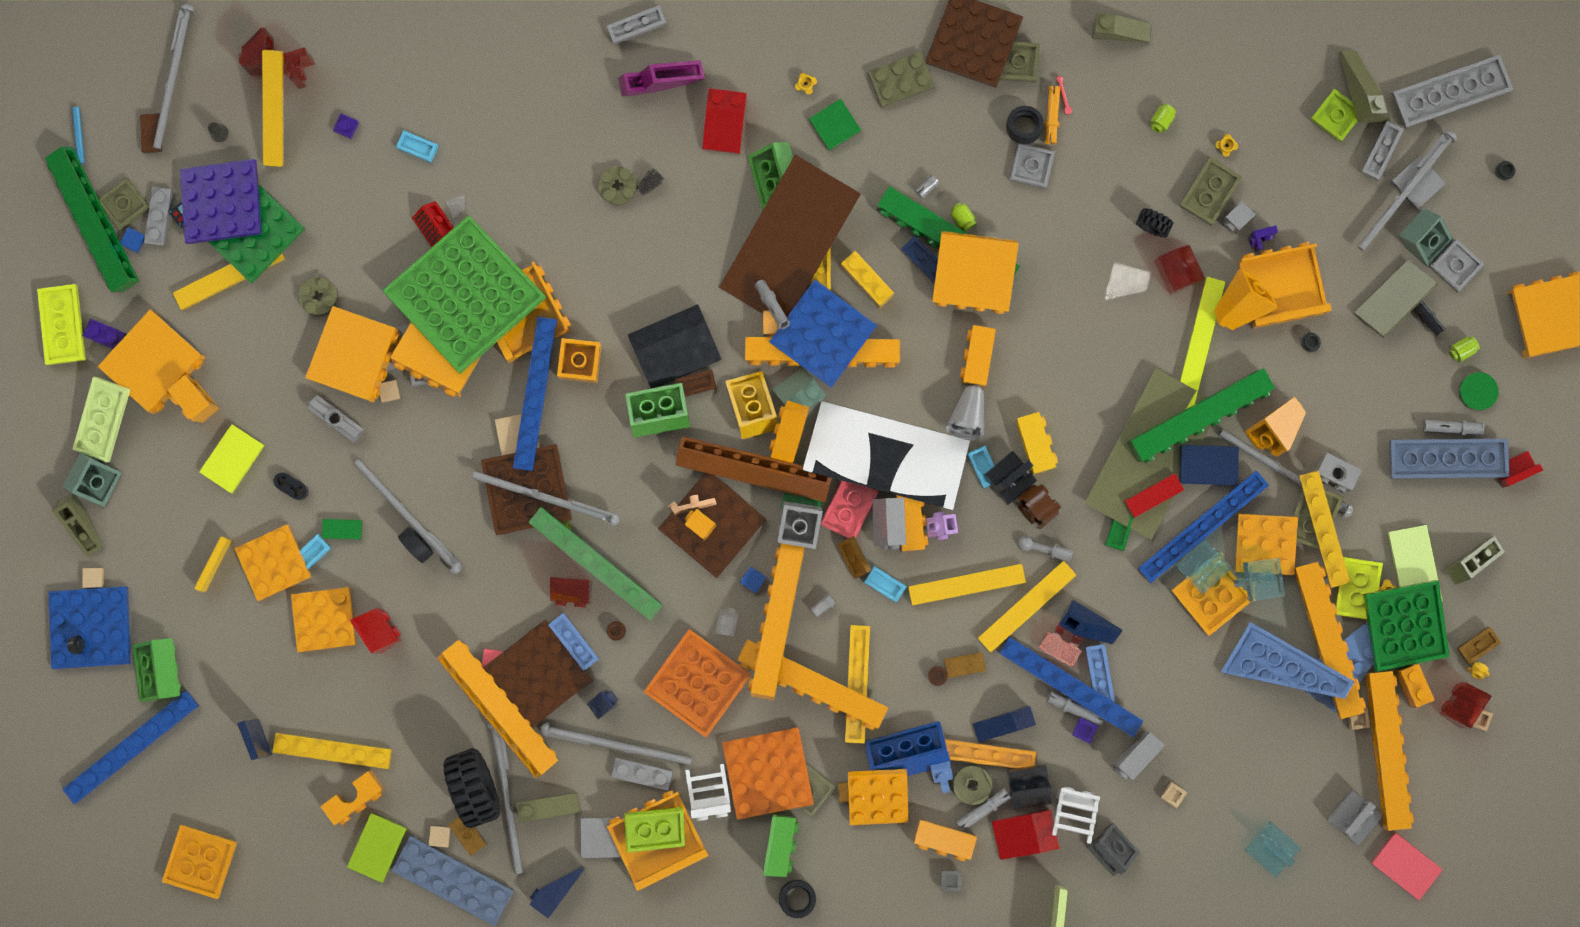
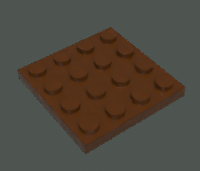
(974, 40)
(514, 510)
(734, 527)
(538, 674)

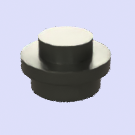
(1505, 170)
(1310, 342)
(76, 644)

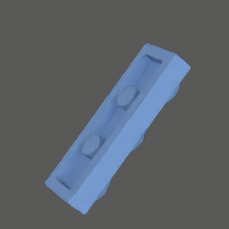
(573, 641)
(1099, 670)

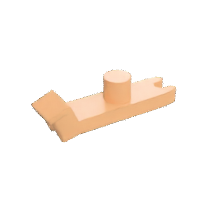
(695, 504)

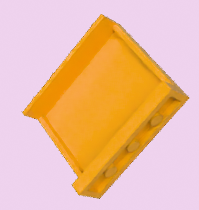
(975, 272)
(1293, 281)
(1549, 314)
(521, 337)
(353, 354)
(151, 361)
(425, 362)
(654, 865)

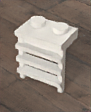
(1080, 800)
(709, 806)

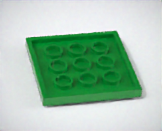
(256, 253)
(1406, 625)

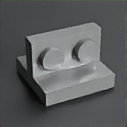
(1354, 817)

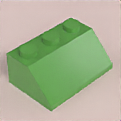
(768, 168)
(657, 410)
(156, 670)
(780, 845)

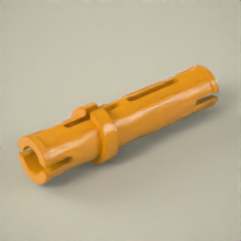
(1052, 115)

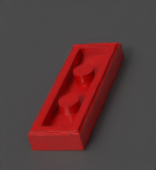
(1154, 495)

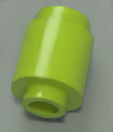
(1162, 118)
(963, 217)
(1464, 349)

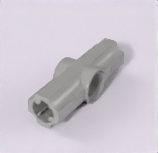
(326, 411)

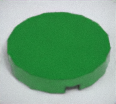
(1478, 391)

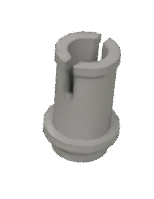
(927, 186)
(823, 605)

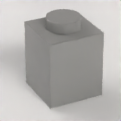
(1238, 217)

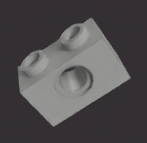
(1348, 473)

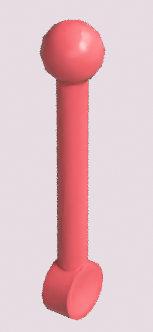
(1067, 110)

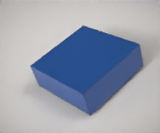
(132, 240)
(753, 579)

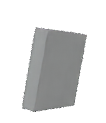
(1032, 165)
(1425, 188)
(1456, 265)
(596, 839)

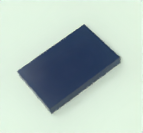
(1209, 465)
(254, 739)

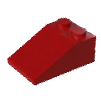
(724, 120)
(376, 630)
(1025, 834)

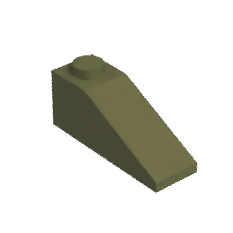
(1120, 28)
(78, 524)
(1474, 561)
(547, 807)

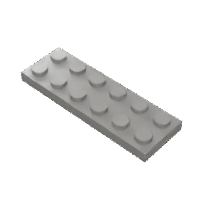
(1452, 91)

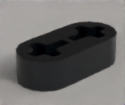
(293, 483)

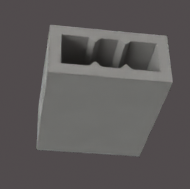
(889, 523)
(1138, 755)

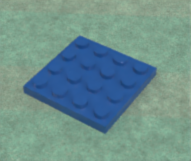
(823, 333)
(100, 620)

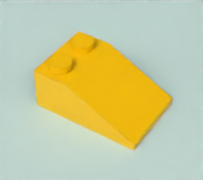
(752, 405)

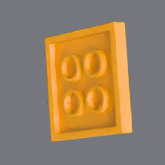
(1266, 538)
(273, 562)
(1215, 605)
(323, 619)
(878, 797)
(199, 861)

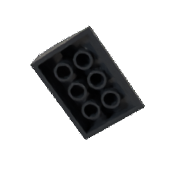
(674, 346)

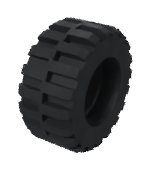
(471, 788)

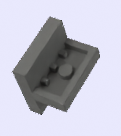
(1113, 850)

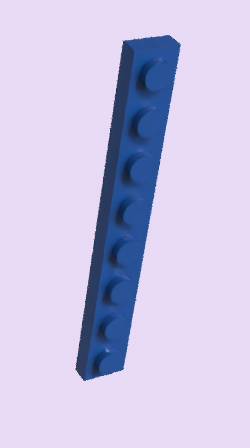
(535, 394)
(1203, 526)
(1071, 687)
(130, 747)

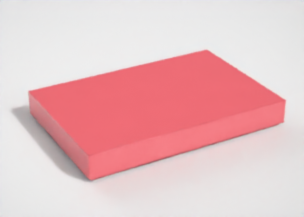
(849, 509)
(1406, 866)

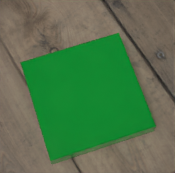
(834, 124)

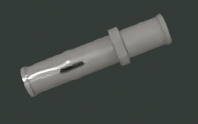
(768, 298)
(1453, 427)
(1068, 705)
(983, 809)

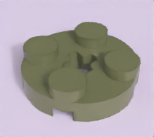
(625, 193)
(307, 293)
(969, 795)

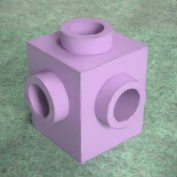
(941, 525)

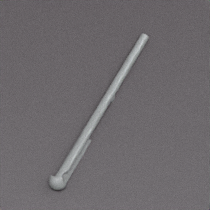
(177, 45)
(1424, 165)
(588, 510)
(1346, 510)
(430, 538)
(585, 739)
(502, 763)

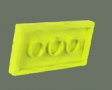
(61, 324)

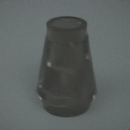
(218, 132)
(650, 181)

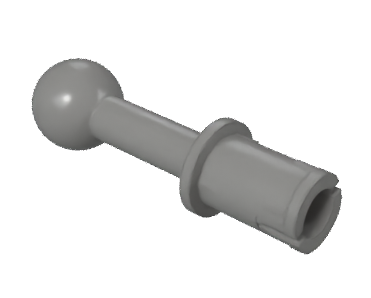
(1025, 543)

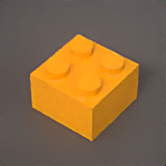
(579, 360)
(192, 399)

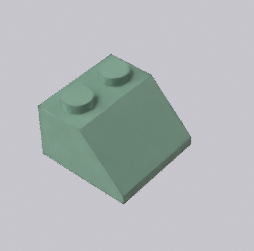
(1426, 236)
(800, 389)
(92, 479)

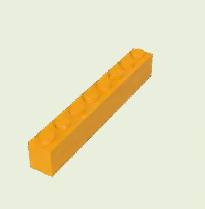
(872, 353)
(777, 621)
(1327, 634)
(822, 689)
(497, 708)
(1388, 750)

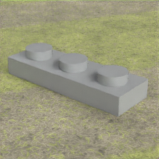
(636, 24)
(1382, 150)
(158, 216)
(642, 774)

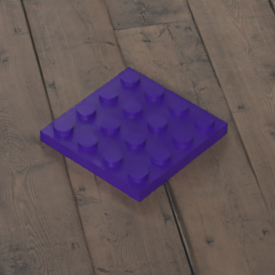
(220, 201)

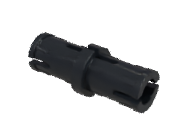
(1429, 318)

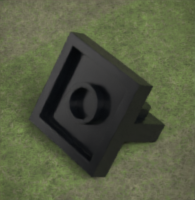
(1010, 477)
(1029, 786)

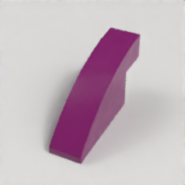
(661, 77)

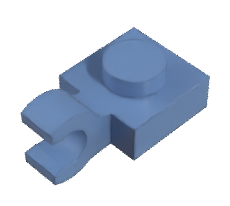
(942, 773)

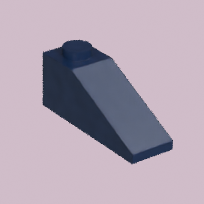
(1004, 724)
(552, 894)

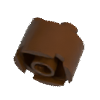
(1038, 506)

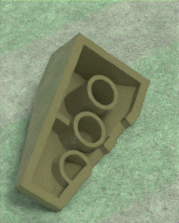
(1365, 94)

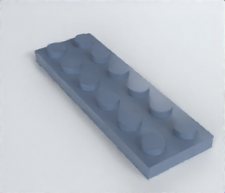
(1449, 458)
(452, 880)

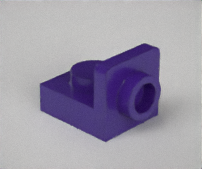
(1265, 234)

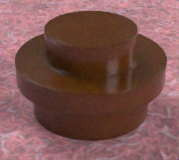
(616, 630)
(937, 676)

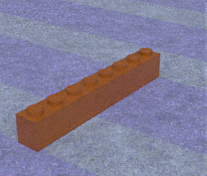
(751, 468)

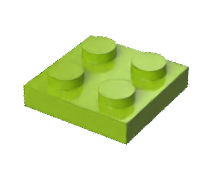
(1335, 115)

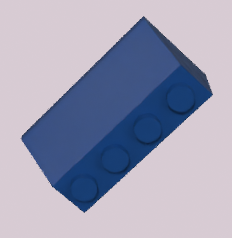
(909, 749)

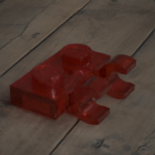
(1059, 648)

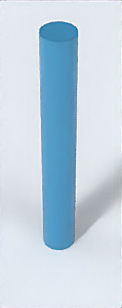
(78, 134)

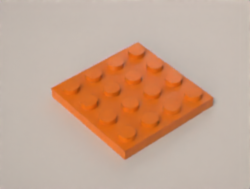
(697, 683)
(768, 773)

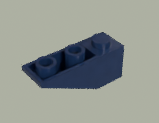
(1088, 624)
(603, 703)

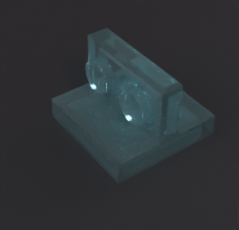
(1204, 566)
(1262, 579)
(1273, 849)

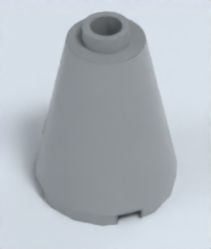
(968, 415)

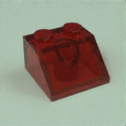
(251, 53)
(1179, 269)
(571, 591)
(1464, 705)

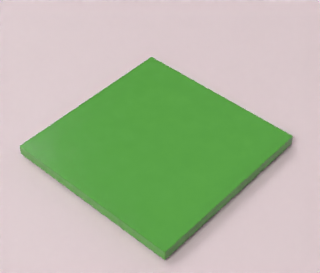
(464, 294)

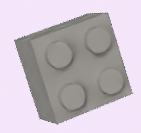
(799, 524)

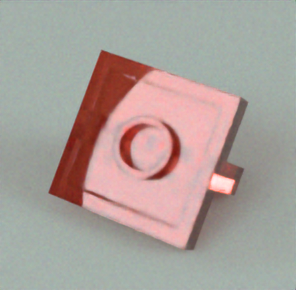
(293, 64)

